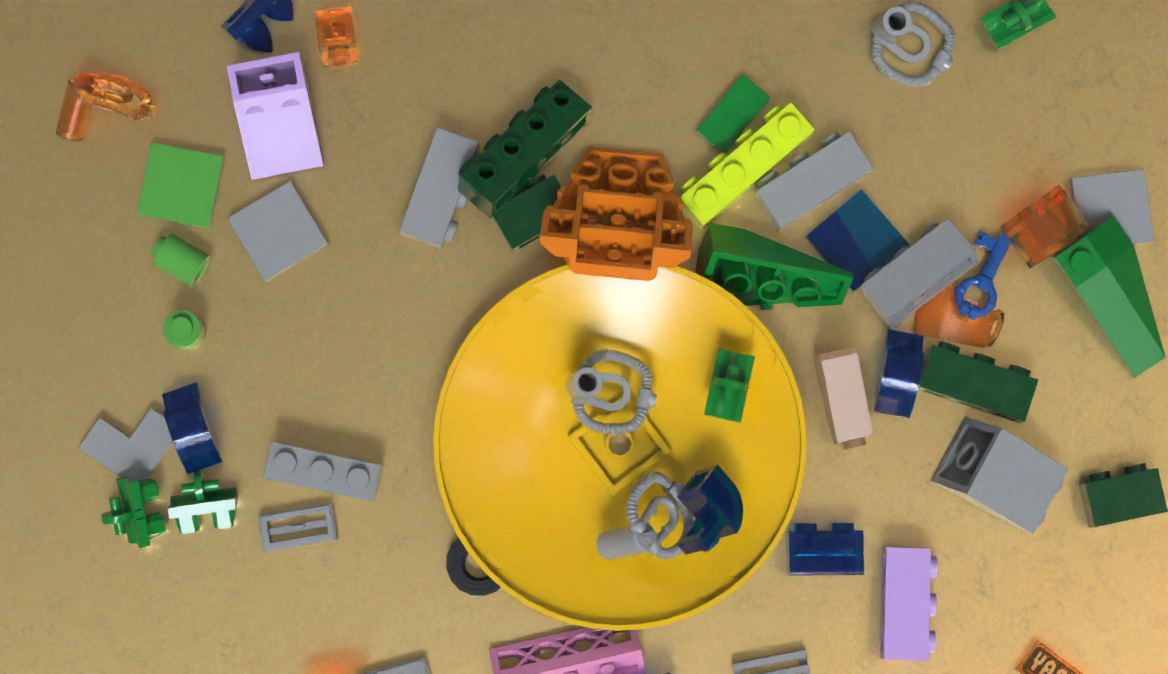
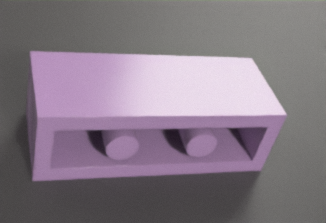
(907, 604)

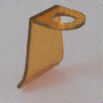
(942, 320)

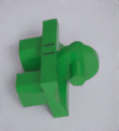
(1016, 20)
(729, 385)
(203, 498)
(128, 511)

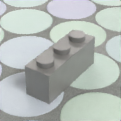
(812, 179)
(436, 191)
(919, 272)
(323, 471)

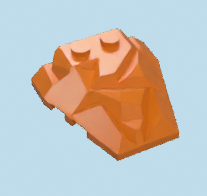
(618, 217)

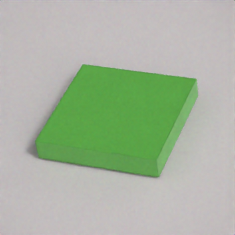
(180, 185)

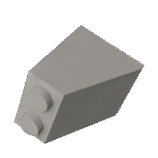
(1000, 474)

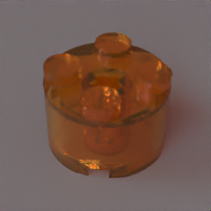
(1045, 226)

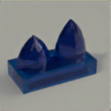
(250, 28)

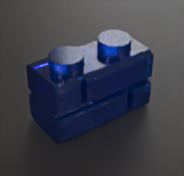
(825, 552)

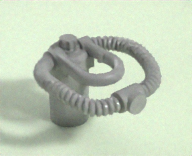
(897, 22)
(587, 383)
(640, 535)

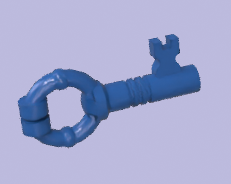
(984, 280)

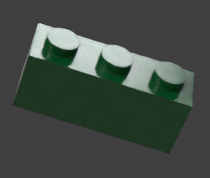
(977, 382)

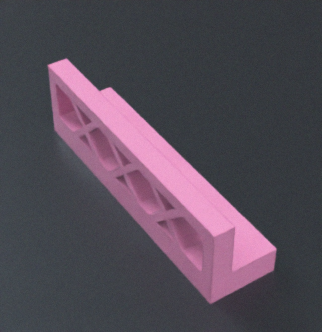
(601, 658)

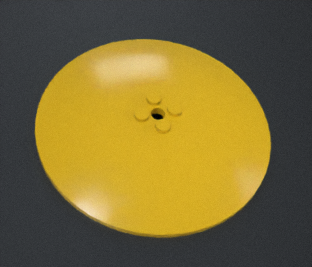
(540, 487)

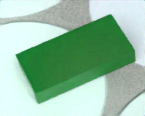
(733, 114)

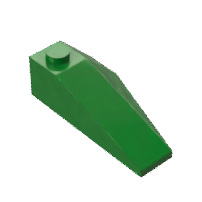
(767, 271)
(1111, 286)

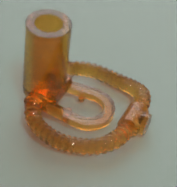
(84, 93)

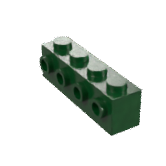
(523, 148)

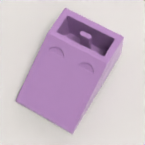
(275, 115)

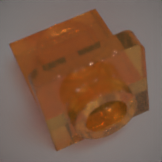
(336, 37)

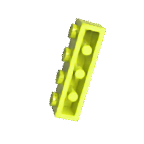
(749, 163)

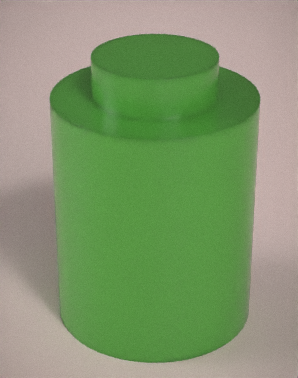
(180, 259)
(184, 330)

